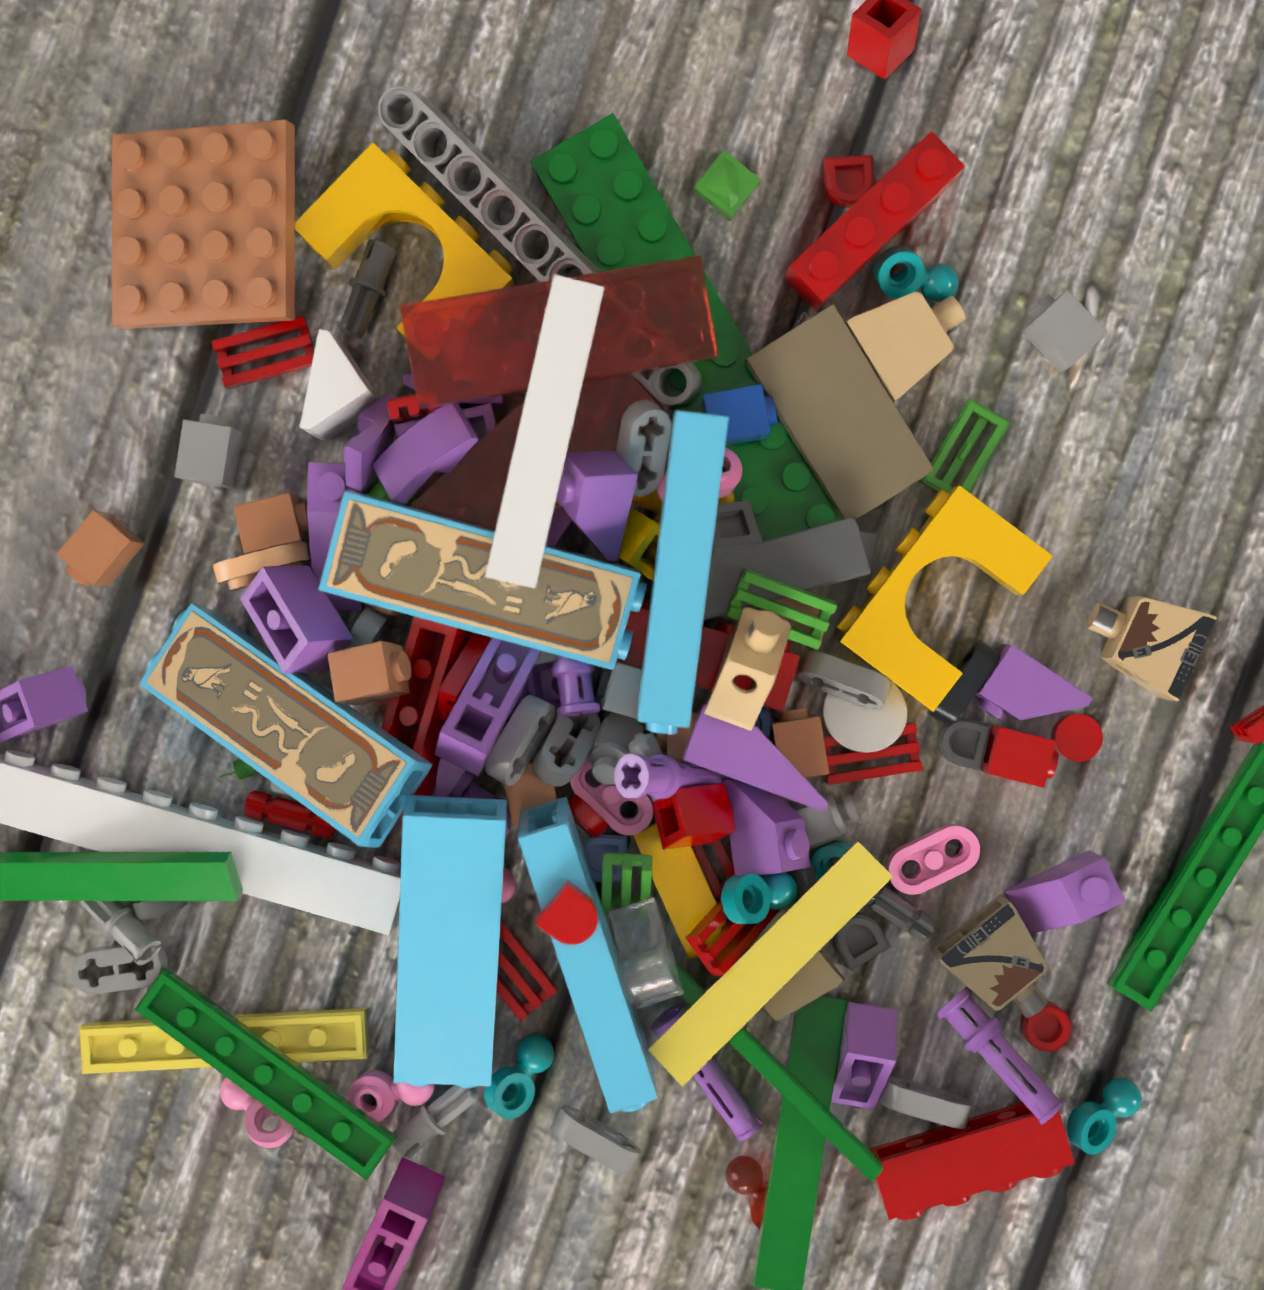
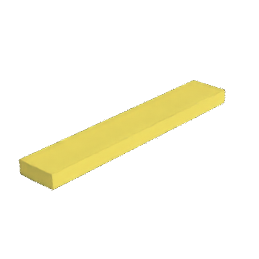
(769, 964)
(298, 1034)

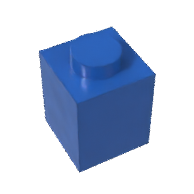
(747, 410)

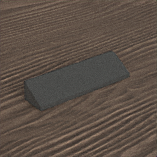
(802, 559)

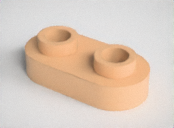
(242, 570)

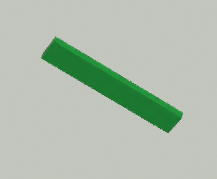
(118, 876)
(1195, 886)
(266, 1073)
(793, 1090)
(798, 1149)

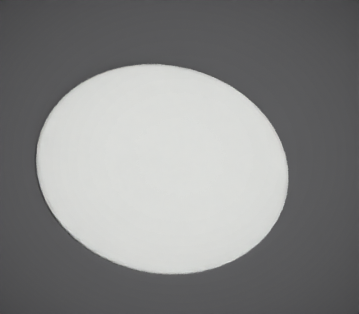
(864, 727)

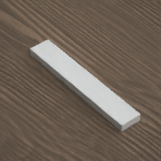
(544, 431)

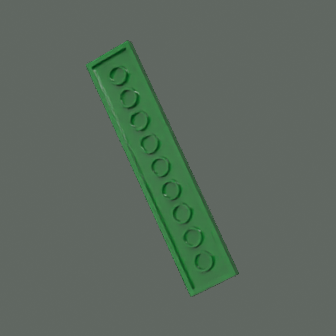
(625, 224)

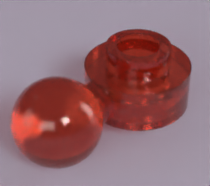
(745, 1177)

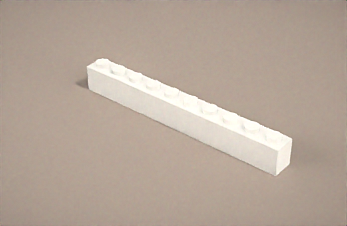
(268, 864)

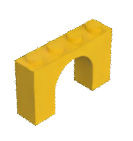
(380, 193)
(957, 528)

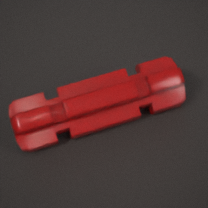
(286, 814)

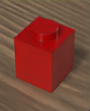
(883, 34)
(1020, 756)
(694, 816)

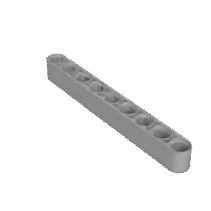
(488, 198)

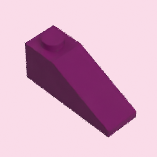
(395, 1228)

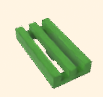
(985, 415)
(818, 623)
(626, 861)

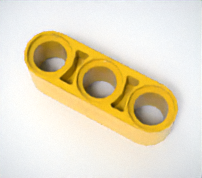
(680, 885)

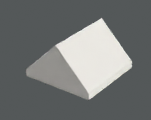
(335, 390)

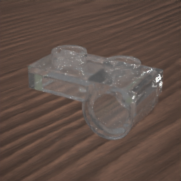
(646, 956)

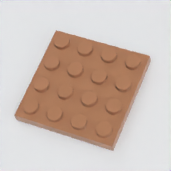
(203, 225)

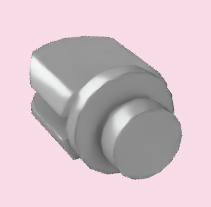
(612, 744)
(828, 825)

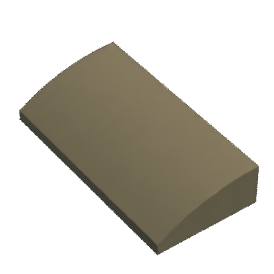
(839, 414)

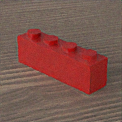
(874, 221)
(710, 656)
(414, 716)
(955, 1163)

